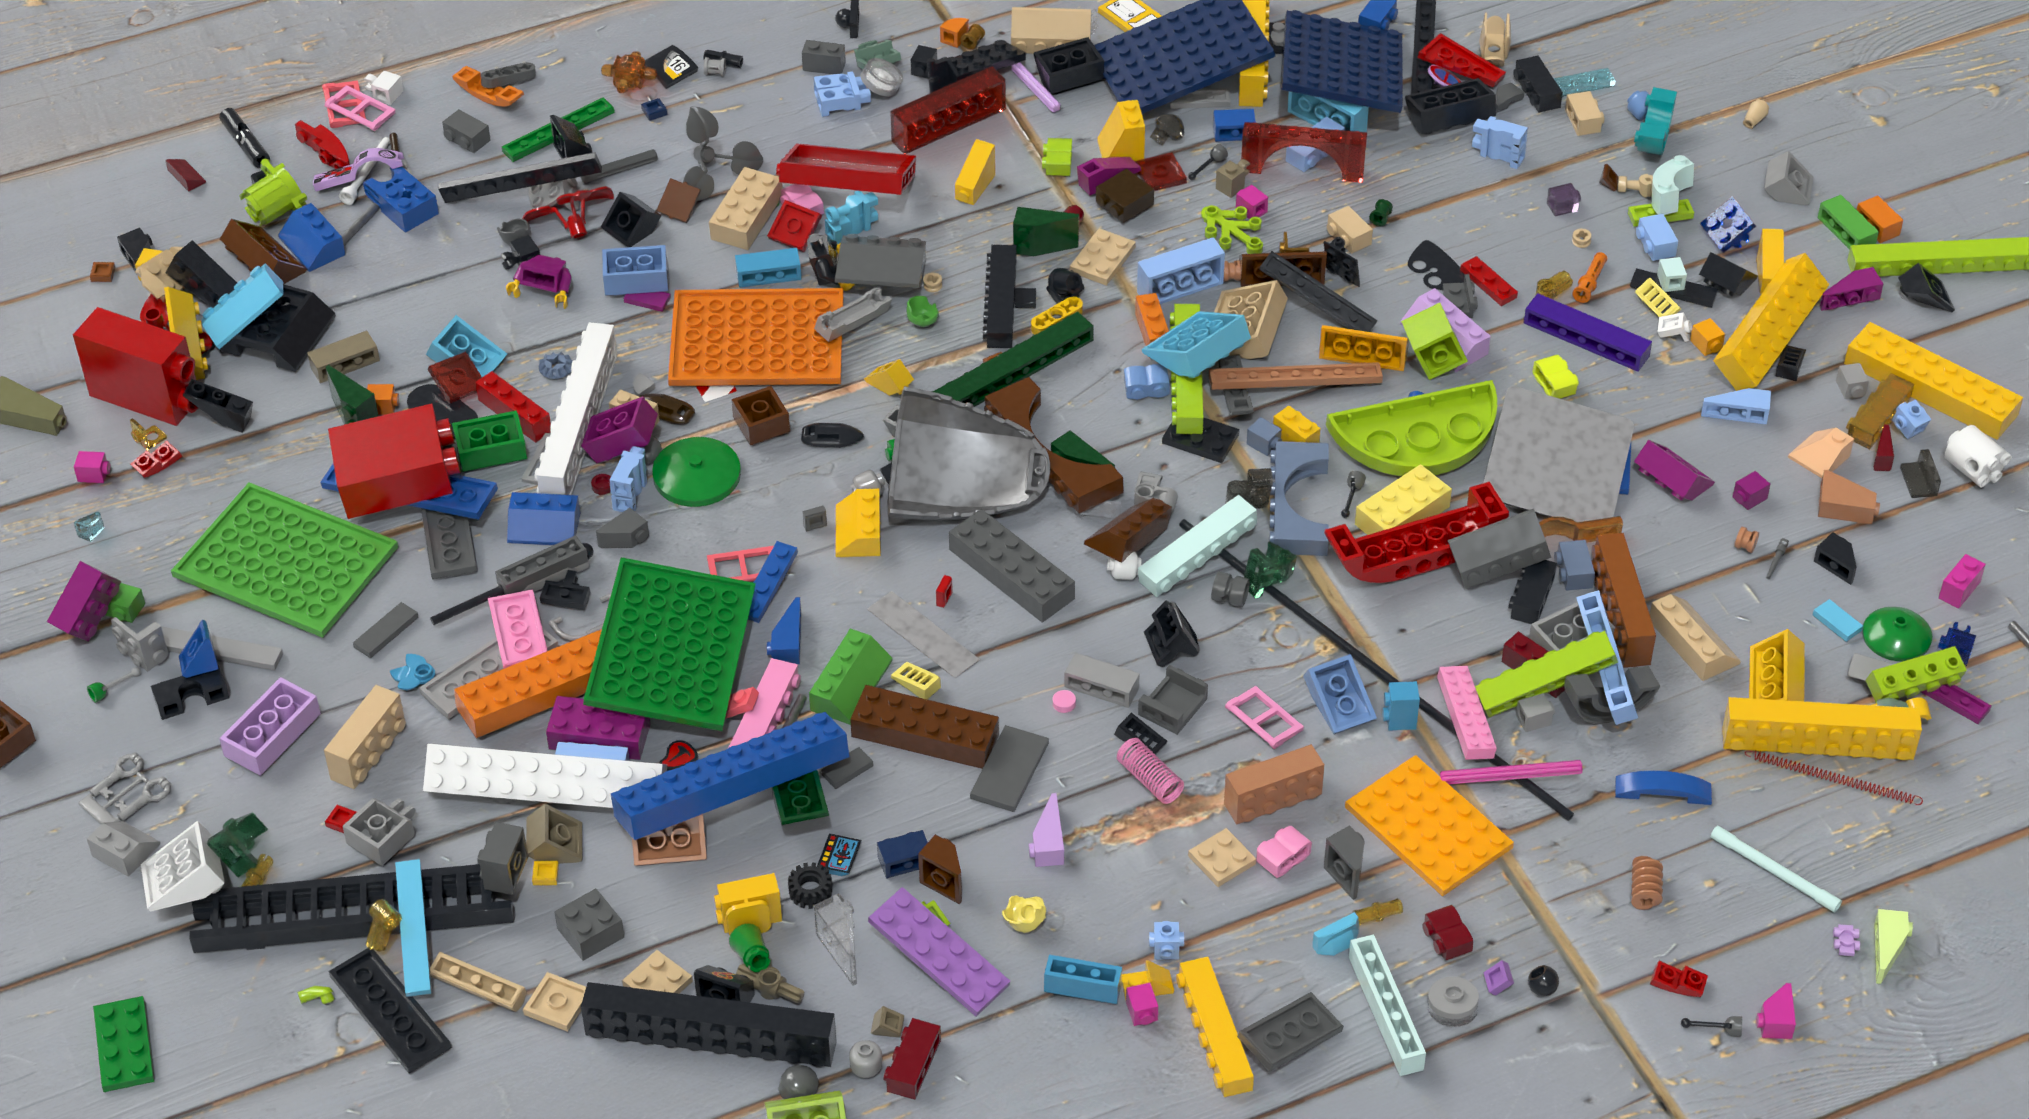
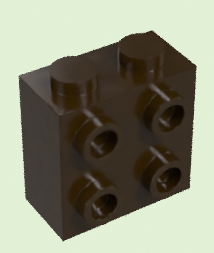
(1124, 195)

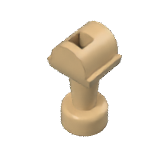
(1644, 184)

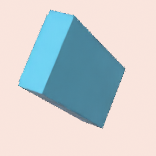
(1837, 620)

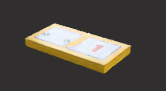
(1127, 13)

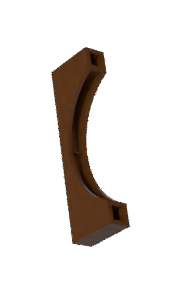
(1077, 482)

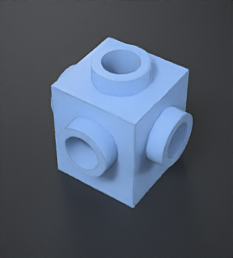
(1911, 418)
(1166, 940)

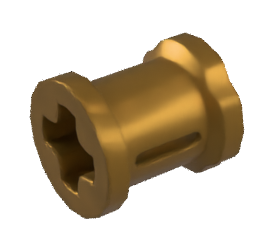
(971, 38)

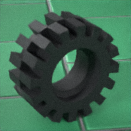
(809, 874)

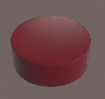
(601, 484)

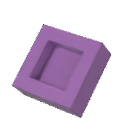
(1498, 977)

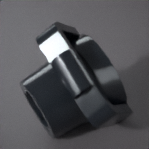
(1063, 282)

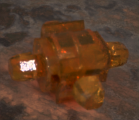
(629, 72)

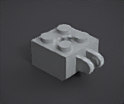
(380, 829)

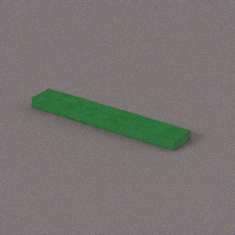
(543, 136)

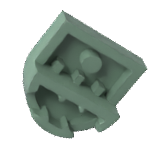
(873, 49)

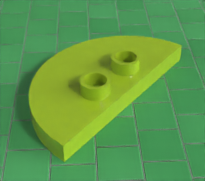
(1425, 429)

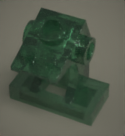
(1273, 568)
(240, 835)

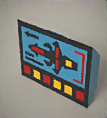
(839, 854)

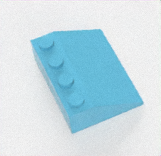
(1199, 342)

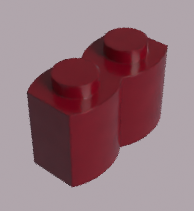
(1448, 932)

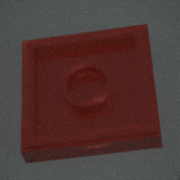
(1161, 171)
(455, 377)

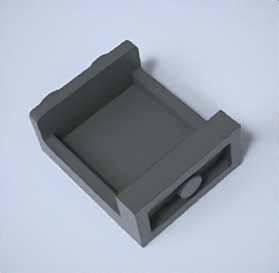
(1174, 700)

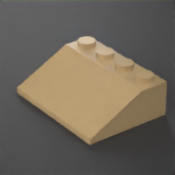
(1262, 308)

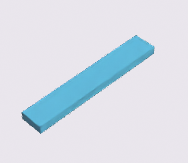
(413, 928)

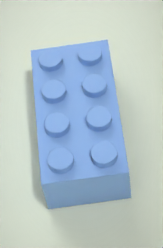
(1182, 271)

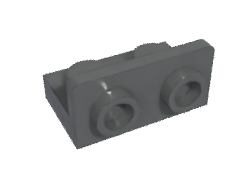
(1462, 295)

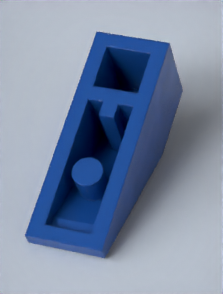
(787, 635)

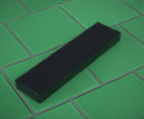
(1692, 292)

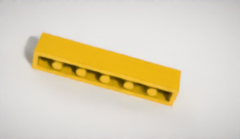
(1215, 1027)

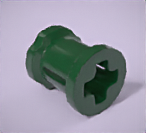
(1382, 210)

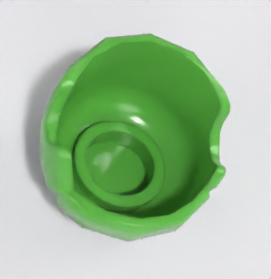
(921, 312)

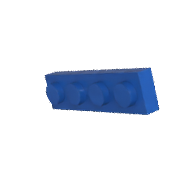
(770, 578)

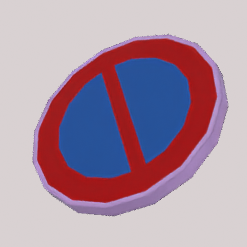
(1442, 76)

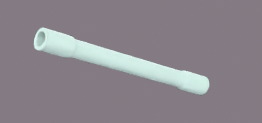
(1819, 895)

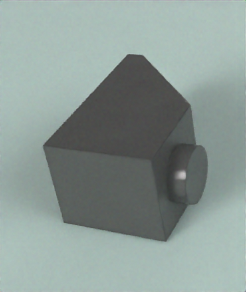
(623, 531)

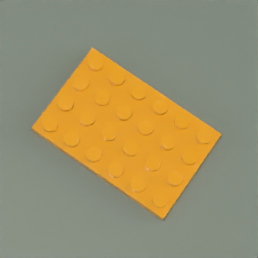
(1429, 825)

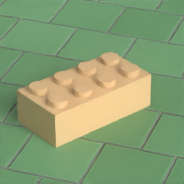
(745, 208)
(365, 737)

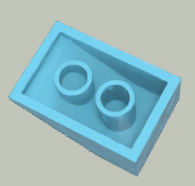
(460, 338)

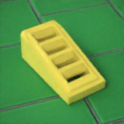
(1648, 291)
(932, 681)

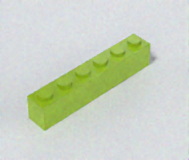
(1546, 673)

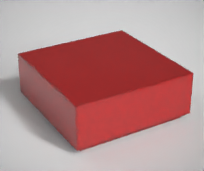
(944, 591)
(339, 817)

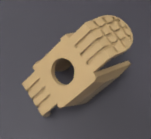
(1493, 35)

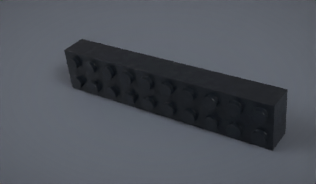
(709, 1024)

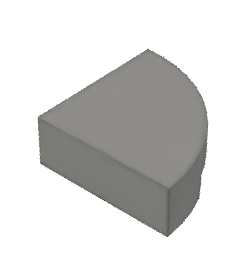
(642, 385)

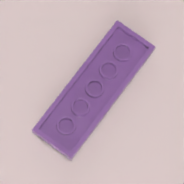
(939, 951)

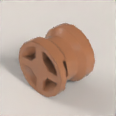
(1232, 271)
(1744, 539)

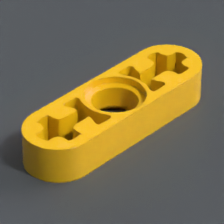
(1069, 305)

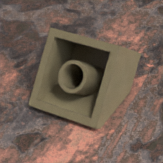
(553, 836)

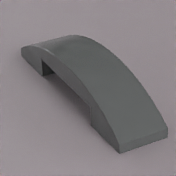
(1236, 399)

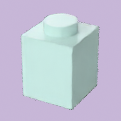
(1671, 274)

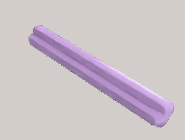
(1036, 87)

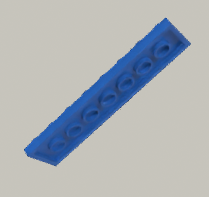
(468, 497)

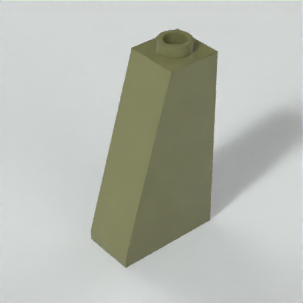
(28, 409)

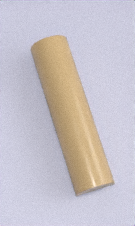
(478, 982)

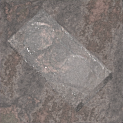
(1102, 512)

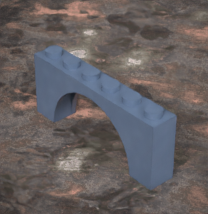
(1293, 463)

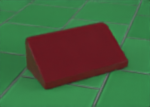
(185, 173)

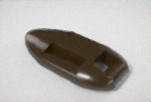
(671, 408)

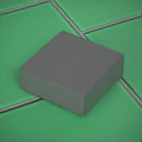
(814, 518)

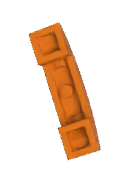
(470, 81)

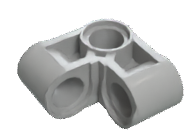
(1148, 487)

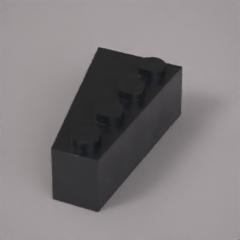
(200, 274)

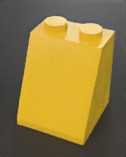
(1123, 132)

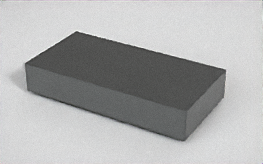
(848, 768)

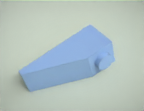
(1741, 405)

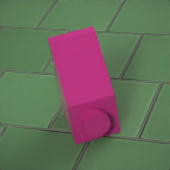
(1778, 1015)

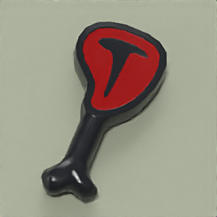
(679, 754)

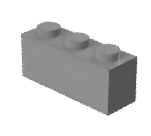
(1101, 680)

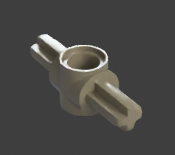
(777, 987)

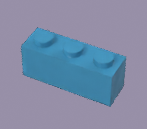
(768, 267)
(1083, 979)

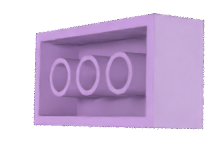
(270, 726)

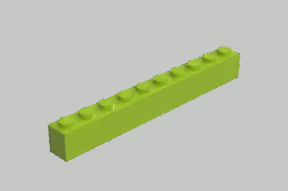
(1942, 256)

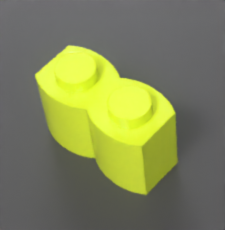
(1555, 377)

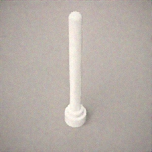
(349, 193)

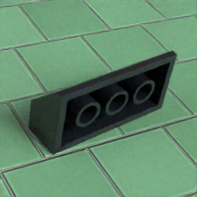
(1451, 106)

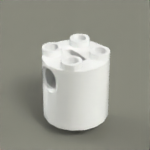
(1976, 455)

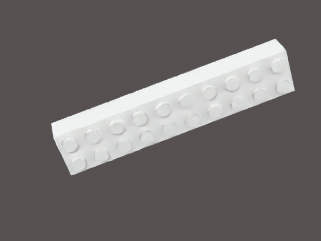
(579, 402)
(531, 775)

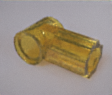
(1555, 285)
(384, 921)

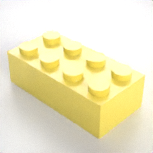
(1404, 501)

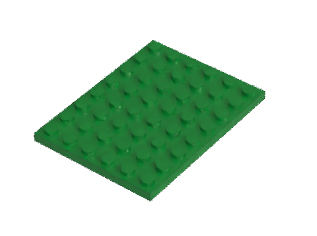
(670, 644)

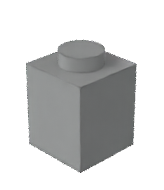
(1852, 381)
(1535, 712)

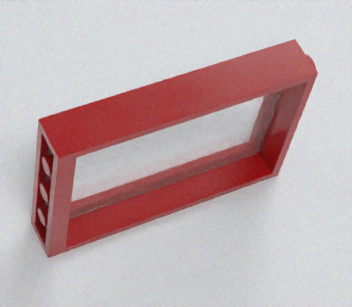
(847, 169)

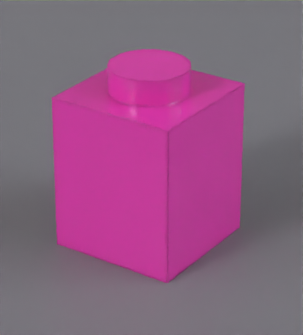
(1253, 201)
(91, 467)
(1142, 1004)

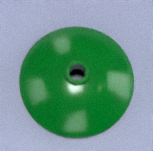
(1897, 633)

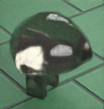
(1168, 126)

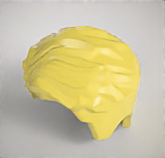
(1024, 913)

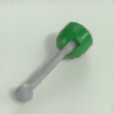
(98, 691)

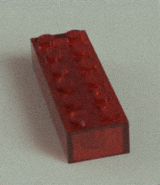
(948, 110)

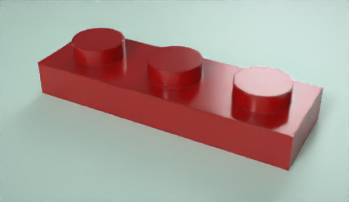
(1489, 281)

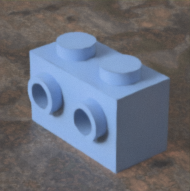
(1657, 237)

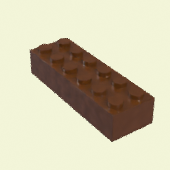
(924, 726)

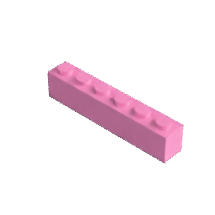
(774, 694)

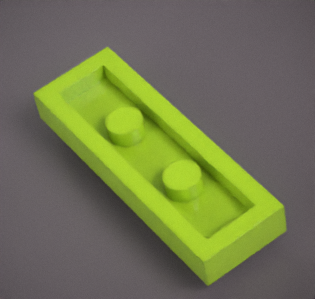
(1684, 212)

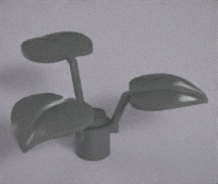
(699, 128)

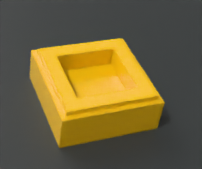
(545, 873)

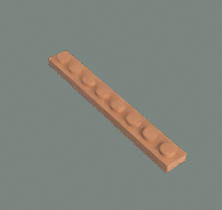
(1295, 376)

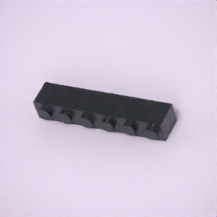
(1001, 296)

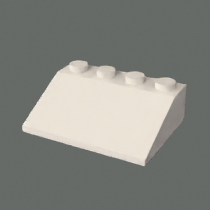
(182, 870)

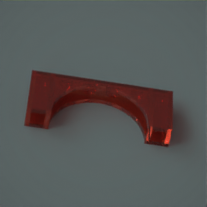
(1345, 147)

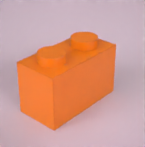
(1881, 217)

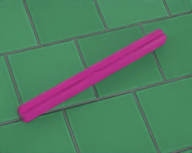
(1512, 772)

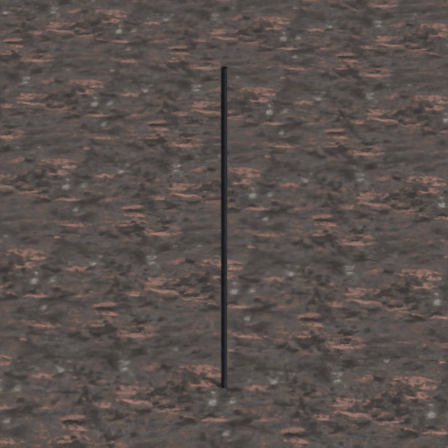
(1381, 673)

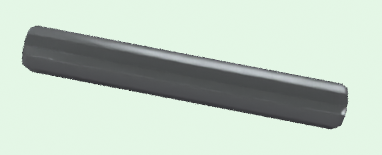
(623, 165)

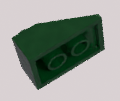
(1044, 231)
(350, 398)
(800, 799)

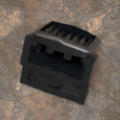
(1170, 634)

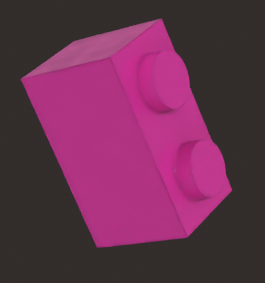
(1962, 581)

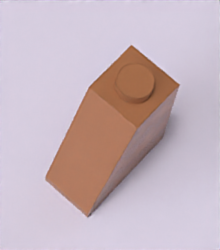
(1846, 500)

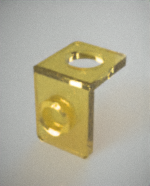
(139, 434)

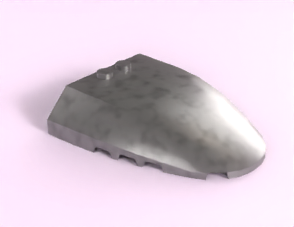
(960, 460)

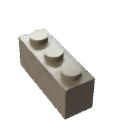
(344, 355)

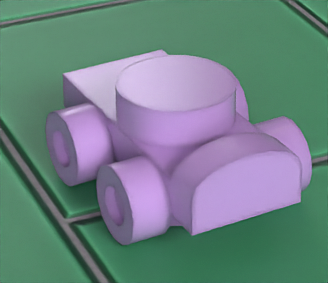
(1845, 940)

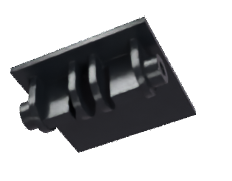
(1340, 262)

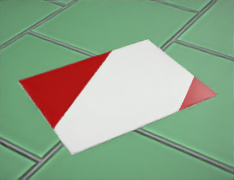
(712, 392)

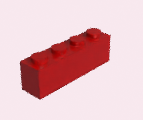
(504, 398)

